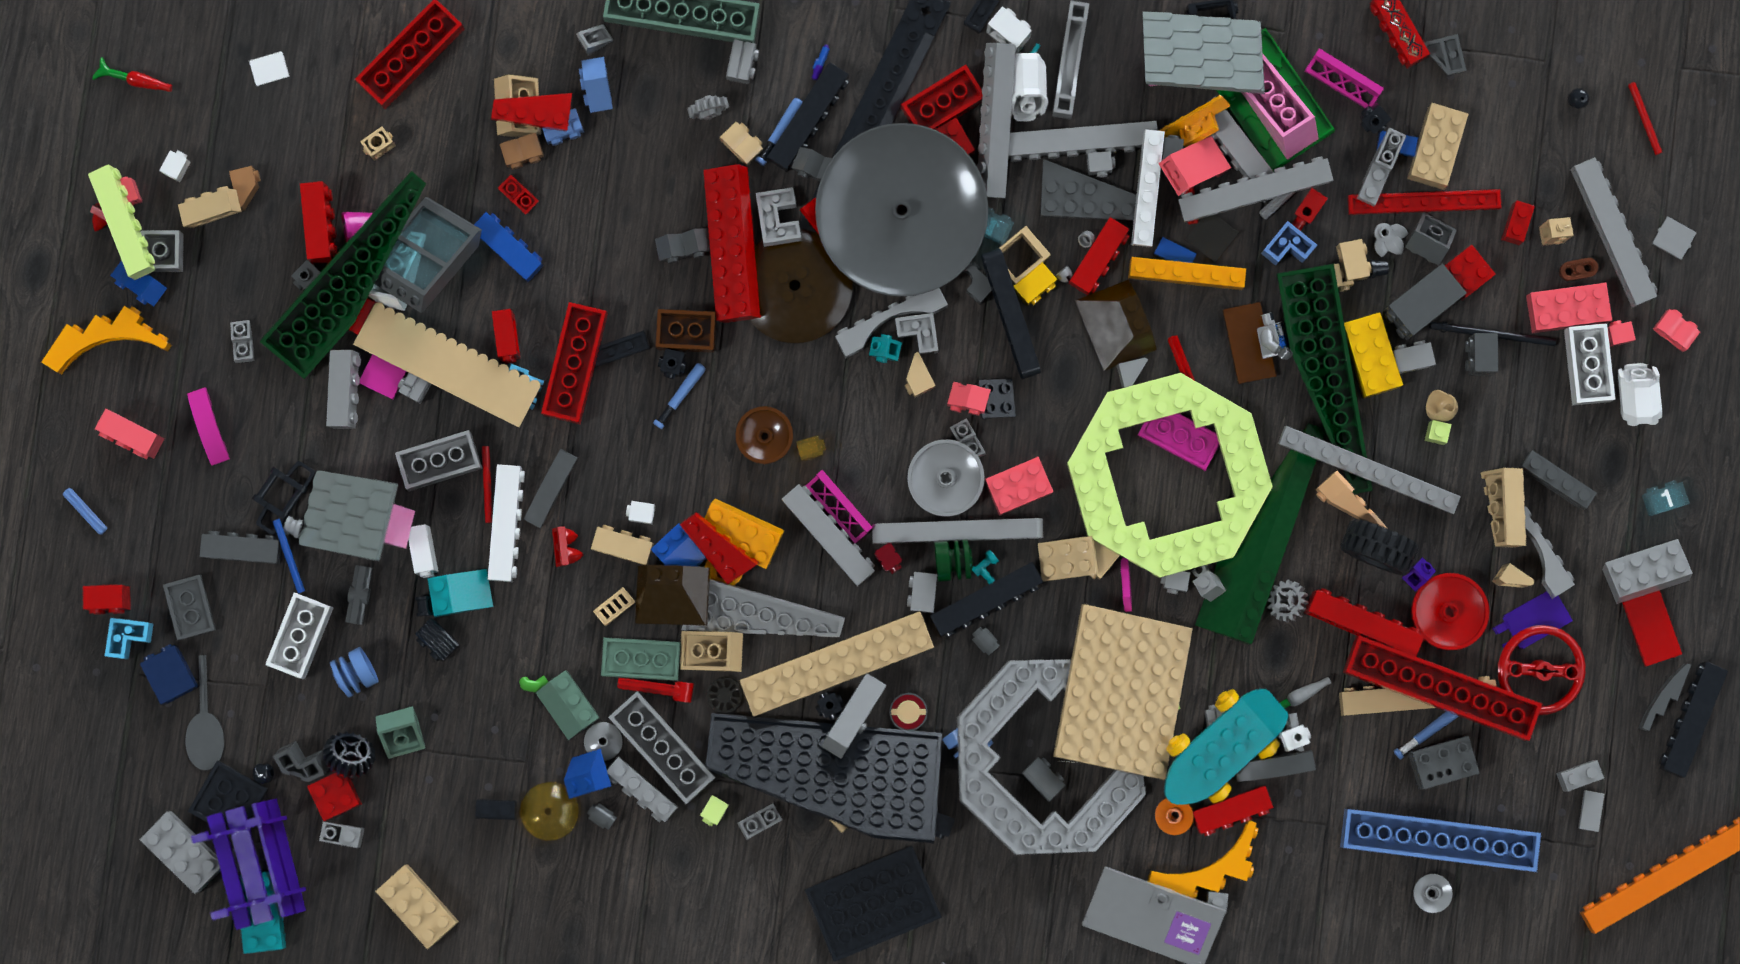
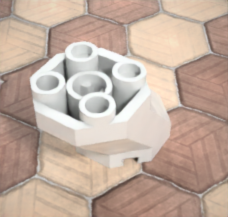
(1029, 87)
(1639, 394)

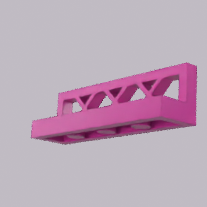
(1344, 72)
(842, 499)

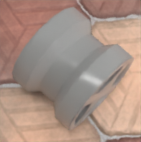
(293, 526)

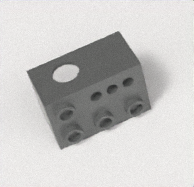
(1443, 762)

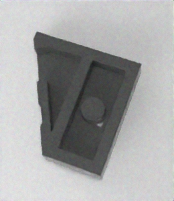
(1447, 54)

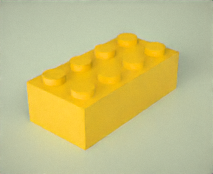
(1372, 355)

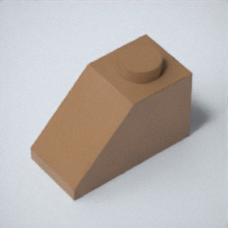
(245, 183)

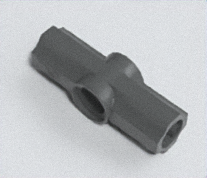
(359, 595)

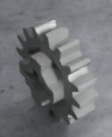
(708, 107)
(1279, 602)

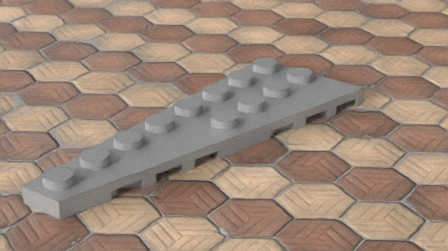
(756, 613)

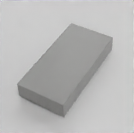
(1591, 811)

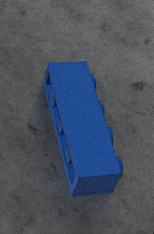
(508, 248)

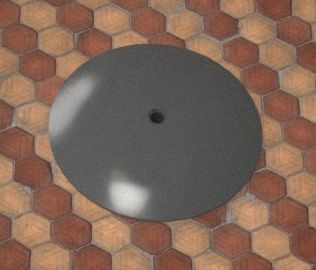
(911, 169)

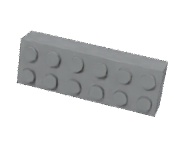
(662, 747)

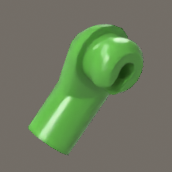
(532, 686)

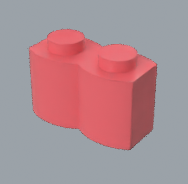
(1676, 329)

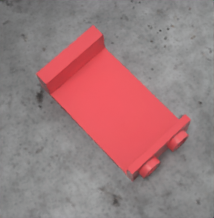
(1194, 165)

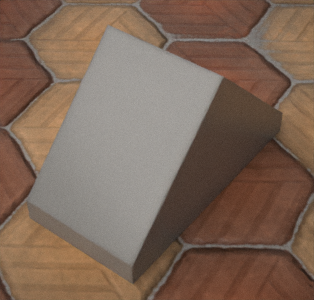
(594, 38)
(1130, 371)

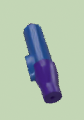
(819, 63)

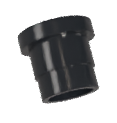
(1378, 268)

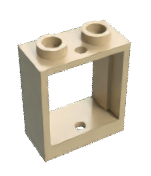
(1034, 243)

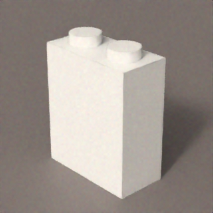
(422, 551)

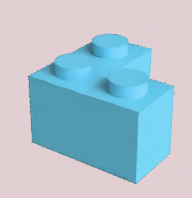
(121, 634)

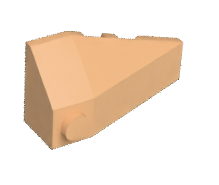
(1338, 493)

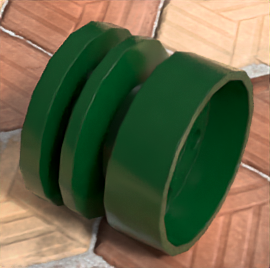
(953, 560)

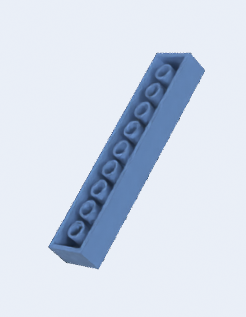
(1440, 840)

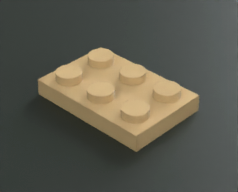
(1067, 558)

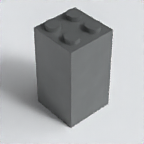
(1424, 302)

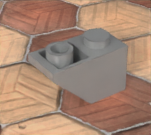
(342, 834)

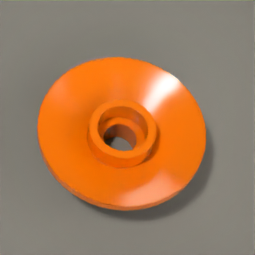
(1170, 824)

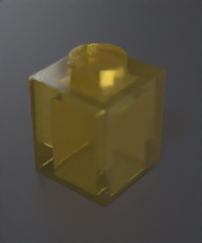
(810, 448)

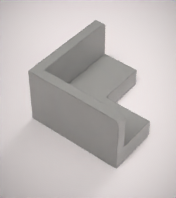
(923, 327)

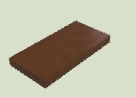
(1244, 343)

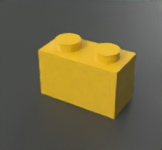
(1035, 284)

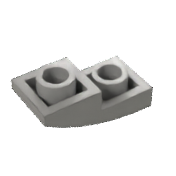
(242, 341)
(965, 434)
(759, 821)

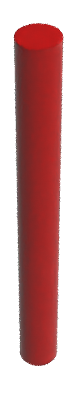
(1645, 118)
(487, 484)

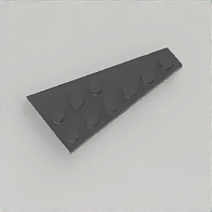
(1082, 197)

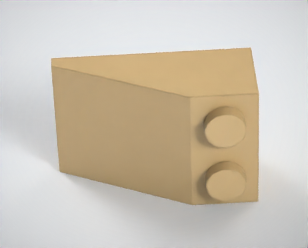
(711, 651)

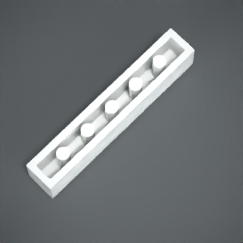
(1147, 188)
(504, 523)

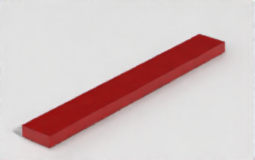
(1428, 202)

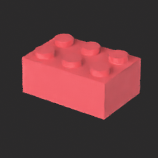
(129, 435)
(1019, 486)

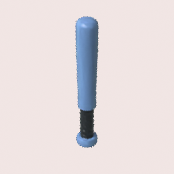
(782, 125)
(692, 378)

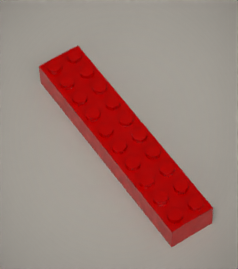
(1442, 688)

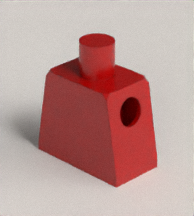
(1313, 201)

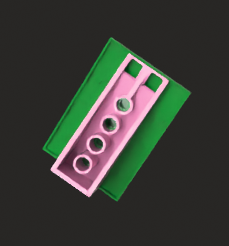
(1285, 117)

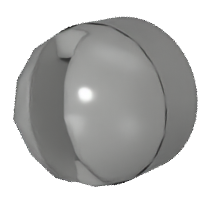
(1086, 239)
(1062, 274)

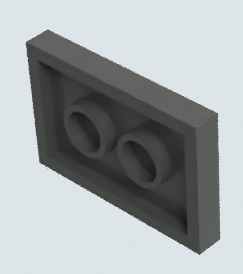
(189, 607)

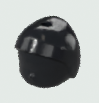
(1578, 98)
(263, 773)

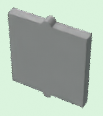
(1674, 238)

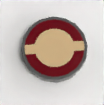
(908, 711)

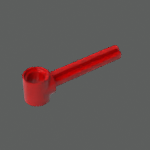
(680, 691)

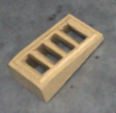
(603, 619)

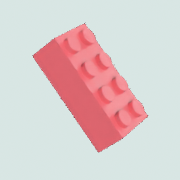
(1569, 307)

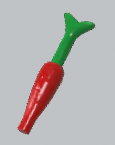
(133, 78)

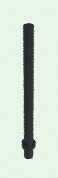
(1443, 327)

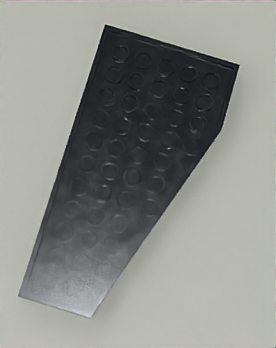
(878, 787)

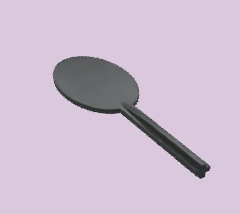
(204, 733)

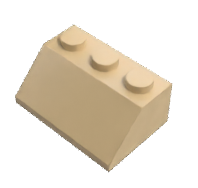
(513, 87)

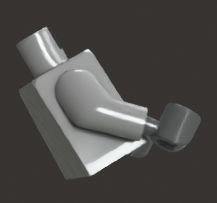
(1273, 338)

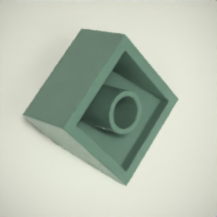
(400, 732)

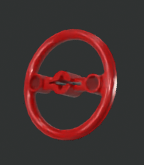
(1577, 674)

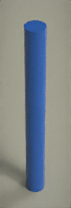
(288, 556)

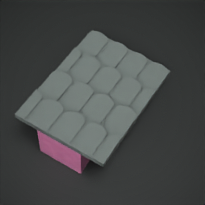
(1203, 52)
(354, 516)

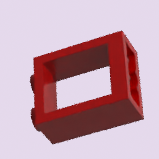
(506, 335)

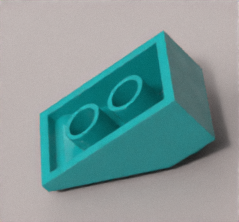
(460, 592)

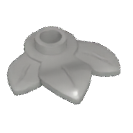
(1391, 241)

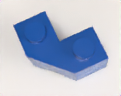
(146, 287)

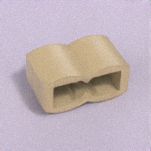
(741, 143)

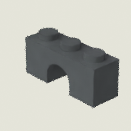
(980, 286)

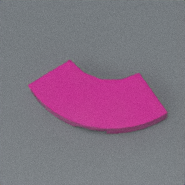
(1126, 585)

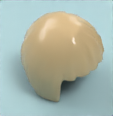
(1441, 406)

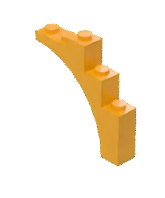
(73, 342)
(1211, 877)

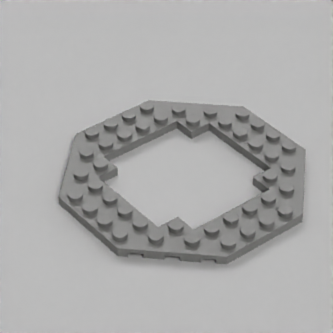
(996, 806)

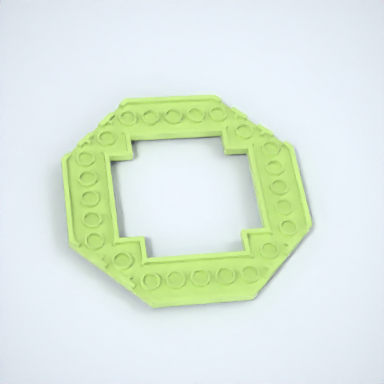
(1239, 450)

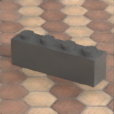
(1557, 480)
(240, 548)

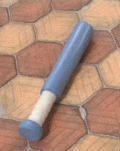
(1427, 732)

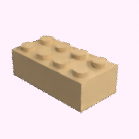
(1437, 146)
(417, 906)

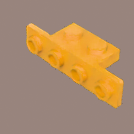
(1198, 123)

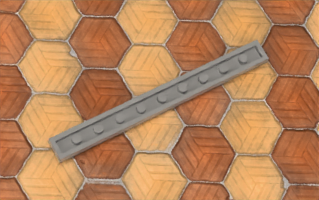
(1369, 470)

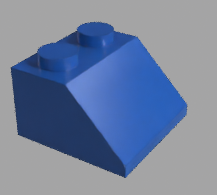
(678, 549)
(586, 774)

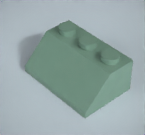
(567, 705)

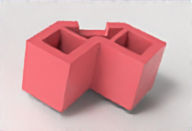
(968, 397)

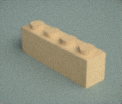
(1506, 506)

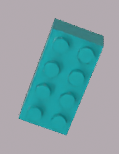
(266, 935)

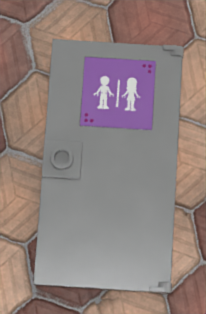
(1153, 917)

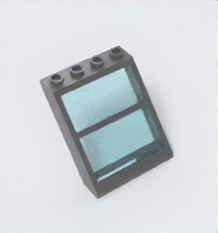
(427, 254)

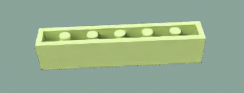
(121, 222)

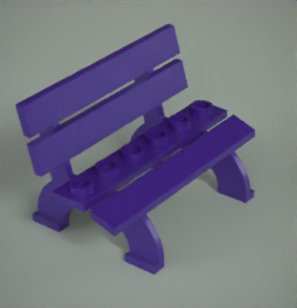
(278, 859)

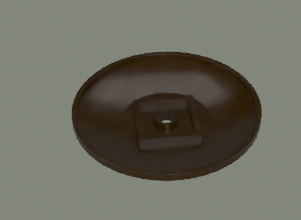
(811, 309)

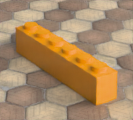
(1187, 273)

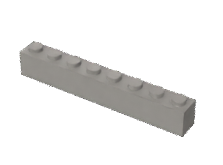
(996, 117)
(1077, 140)
(1255, 190)
(1613, 232)

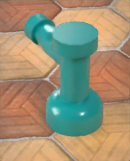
(981, 570)

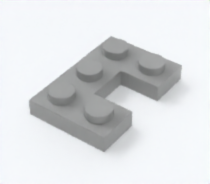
(772, 230)

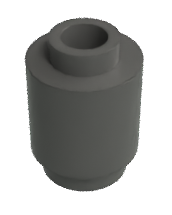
(985, 640)
(601, 816)

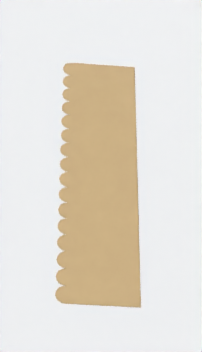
(447, 364)

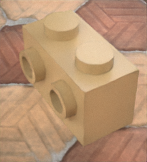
(1353, 260)

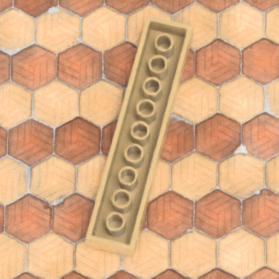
(836, 664)

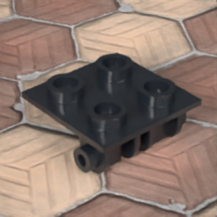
(1001, 398)

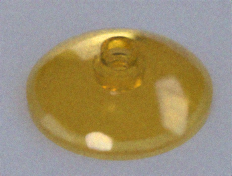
(563, 814)

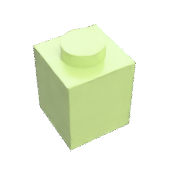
(1438, 432)
(714, 811)

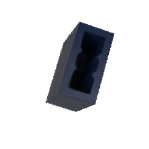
(168, 674)

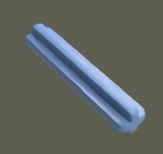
(85, 511)

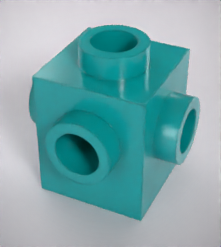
(885, 348)

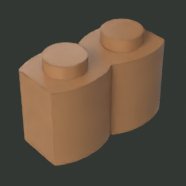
(522, 150)

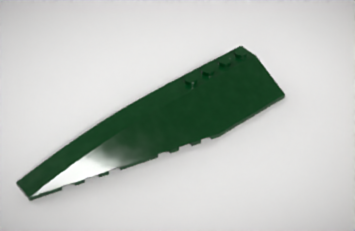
(341, 288)
(1322, 356)
(1254, 567)

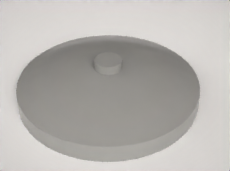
(945, 478)

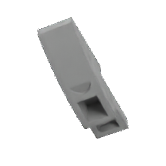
(1381, 166)

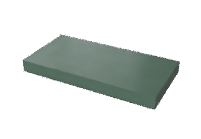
(640, 659)

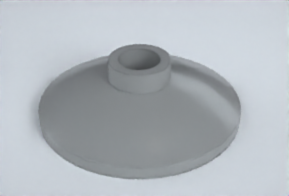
(607, 731)
(1442, 895)

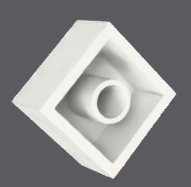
(1008, 29)

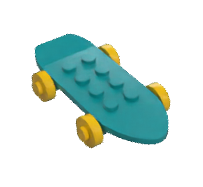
(1224, 747)

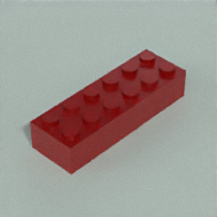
(410, 53)
(574, 363)
(1360, 622)

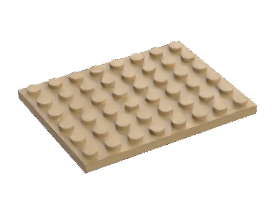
(1123, 692)

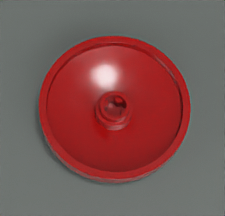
(1450, 611)

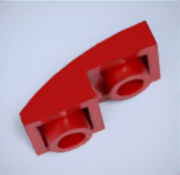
(518, 194)

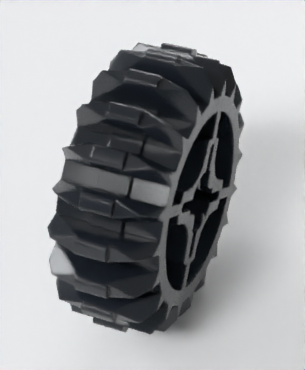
(349, 754)

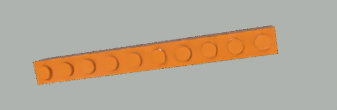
(1662, 878)

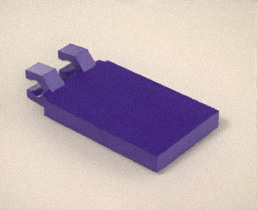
(1537, 611)

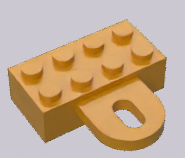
(745, 531)

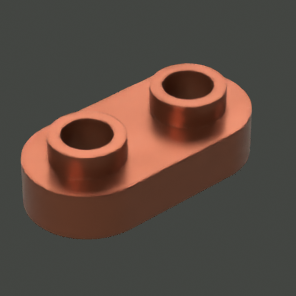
(1578, 270)

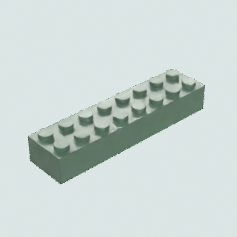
(701, 18)

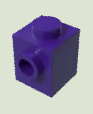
(1419, 574)

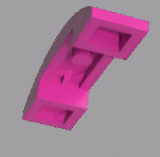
(207, 426)

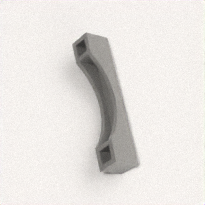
(1070, 59)
(854, 339)
(1554, 576)

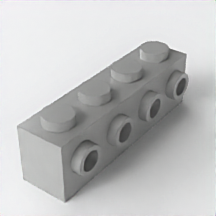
(343, 389)
(643, 790)

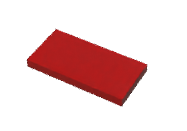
(1652, 628)

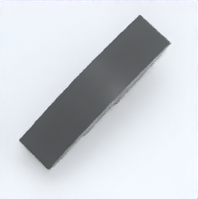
(550, 488)
(1669, 691)
(1277, 766)

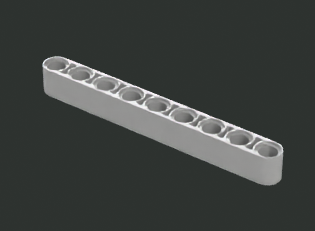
(957, 530)

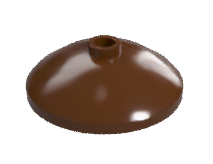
(760, 421)

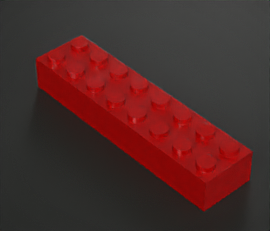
(731, 243)

